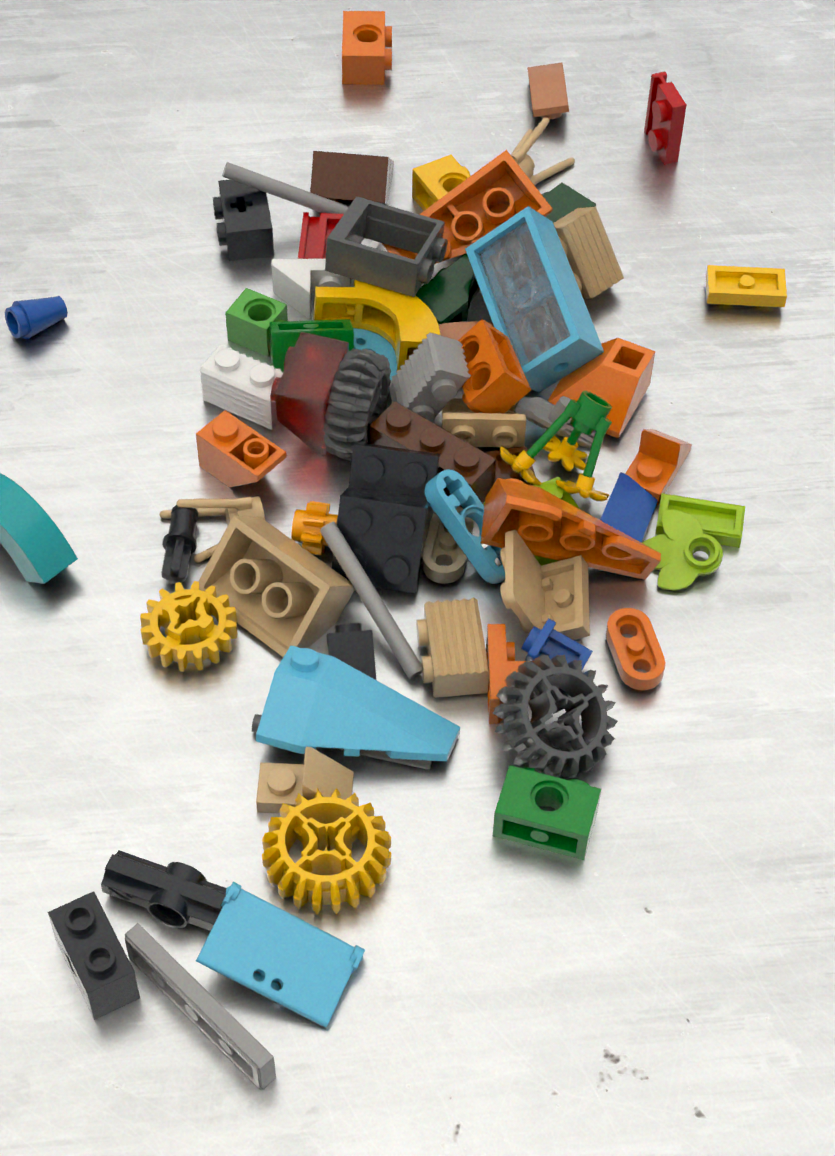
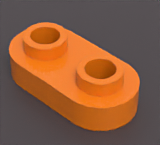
(636, 652)

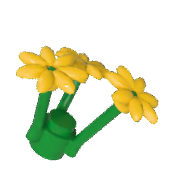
(587, 415)

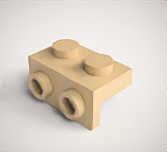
(484, 428)

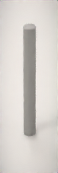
(282, 190)
(372, 600)

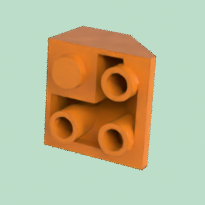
(617, 376)

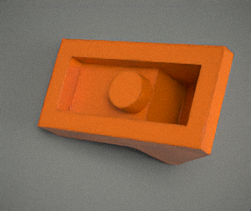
(657, 461)
(500, 664)

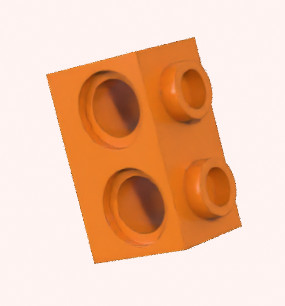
(494, 369)

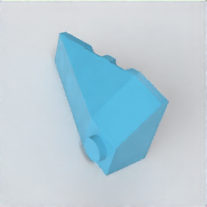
(333, 705)

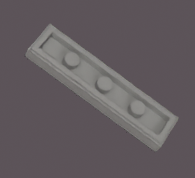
(200, 1007)

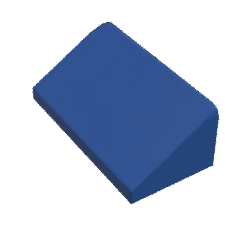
(629, 508)

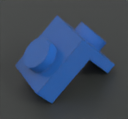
(553, 643)

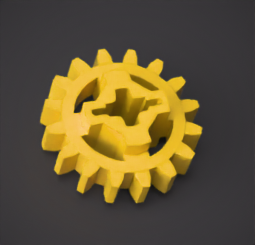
(189, 626)

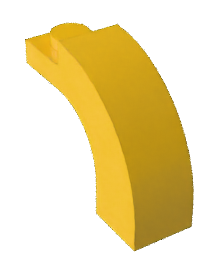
(391, 314)

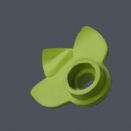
(677, 545)

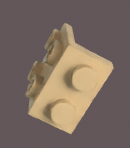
(545, 591)

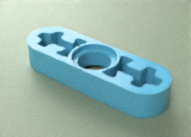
(445, 508)

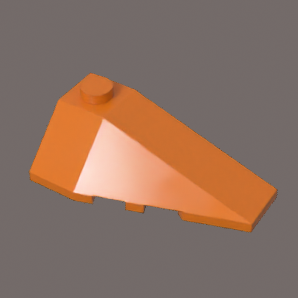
(482, 204)
(561, 530)

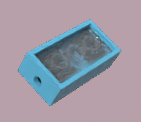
(534, 297)

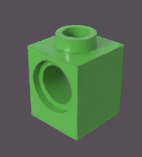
(249, 320)

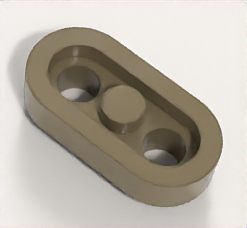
(443, 550)

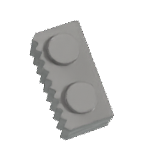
(430, 376)

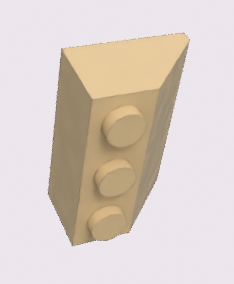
(275, 585)

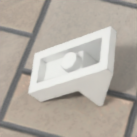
(296, 281)

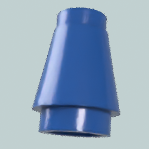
(32, 316)

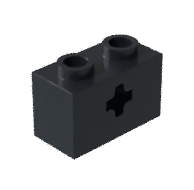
(245, 219)
(94, 955)

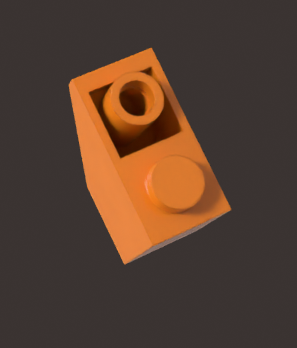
(236, 451)

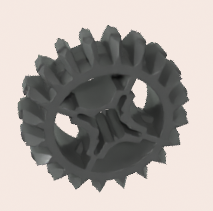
(355, 400)
(578, 745)

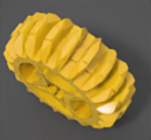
(326, 875)

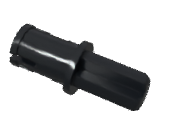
(179, 544)

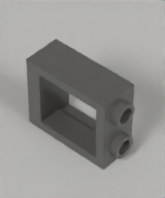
(392, 227)

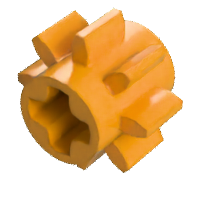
(307, 526)

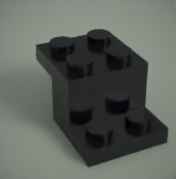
(387, 513)

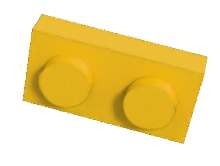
(746, 286)

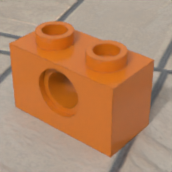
(365, 47)

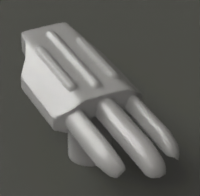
(545, 413)

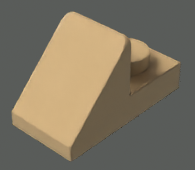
(282, 782)

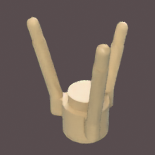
(526, 162)
(243, 506)

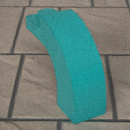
(31, 535)

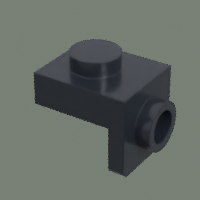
(353, 647)

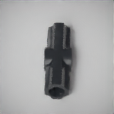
(170, 893)

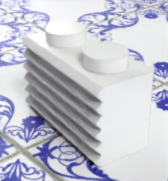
(240, 385)

